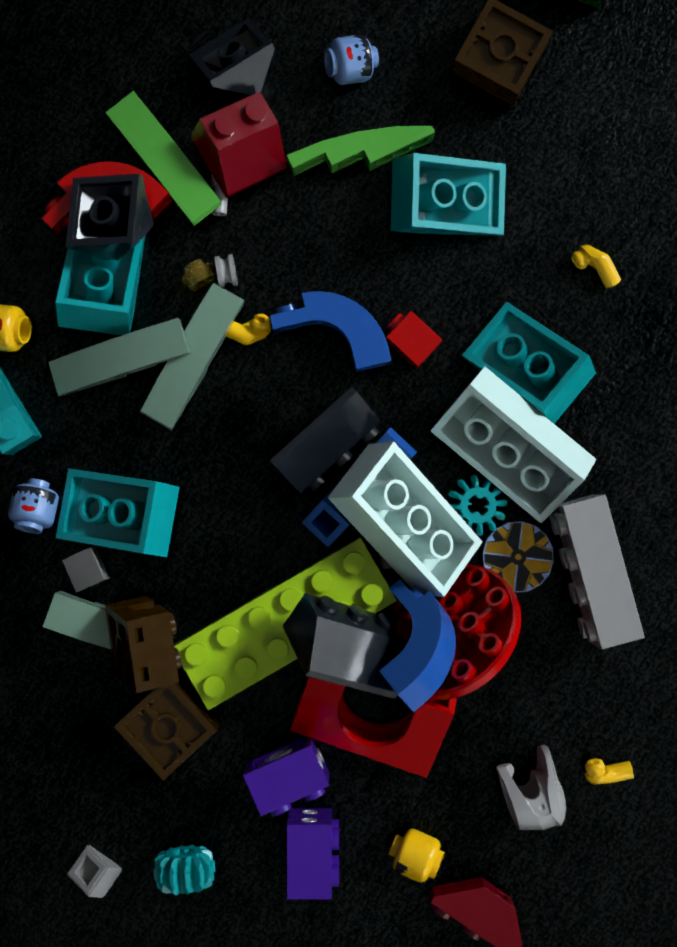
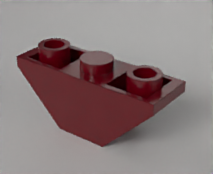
(480, 909)

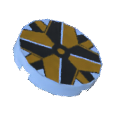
(519, 555)

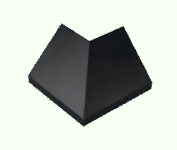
(237, 59)
(108, 215)

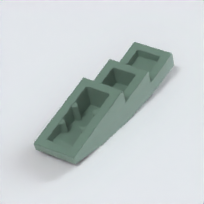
(119, 357)
(184, 374)

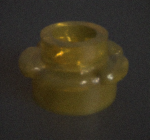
(198, 274)

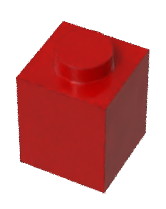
(412, 338)

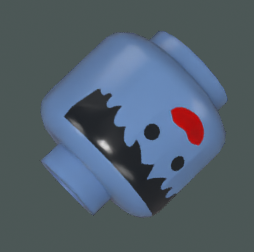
(350, 59)
(33, 506)

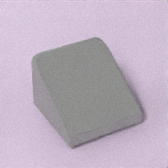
(85, 569)
(94, 872)

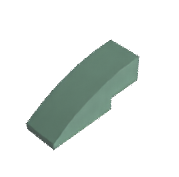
(78, 619)

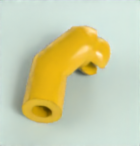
(600, 261)
(250, 331)
(604, 774)

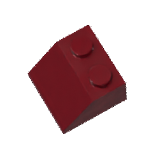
(240, 144)

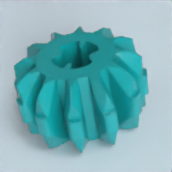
(478, 493)
(184, 869)

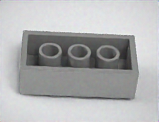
(596, 571)

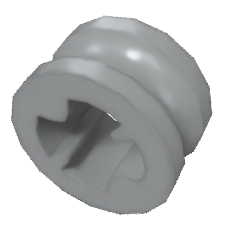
(226, 271)

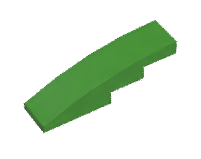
(372, 145)
(164, 158)

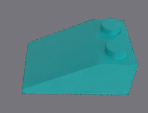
(447, 195)
(99, 291)
(531, 361)
(117, 512)

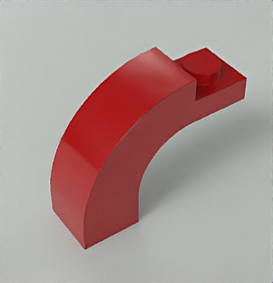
(58, 209)

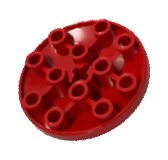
(485, 627)

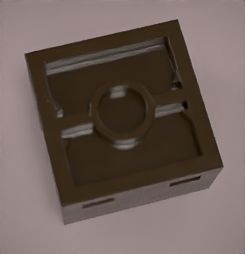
(501, 51)
(143, 643)
(167, 727)

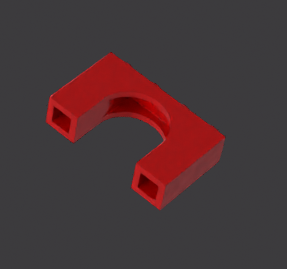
(404, 744)

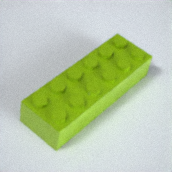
(251, 638)

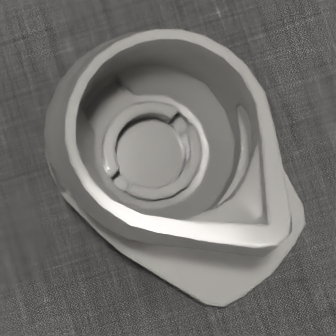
(541, 800)

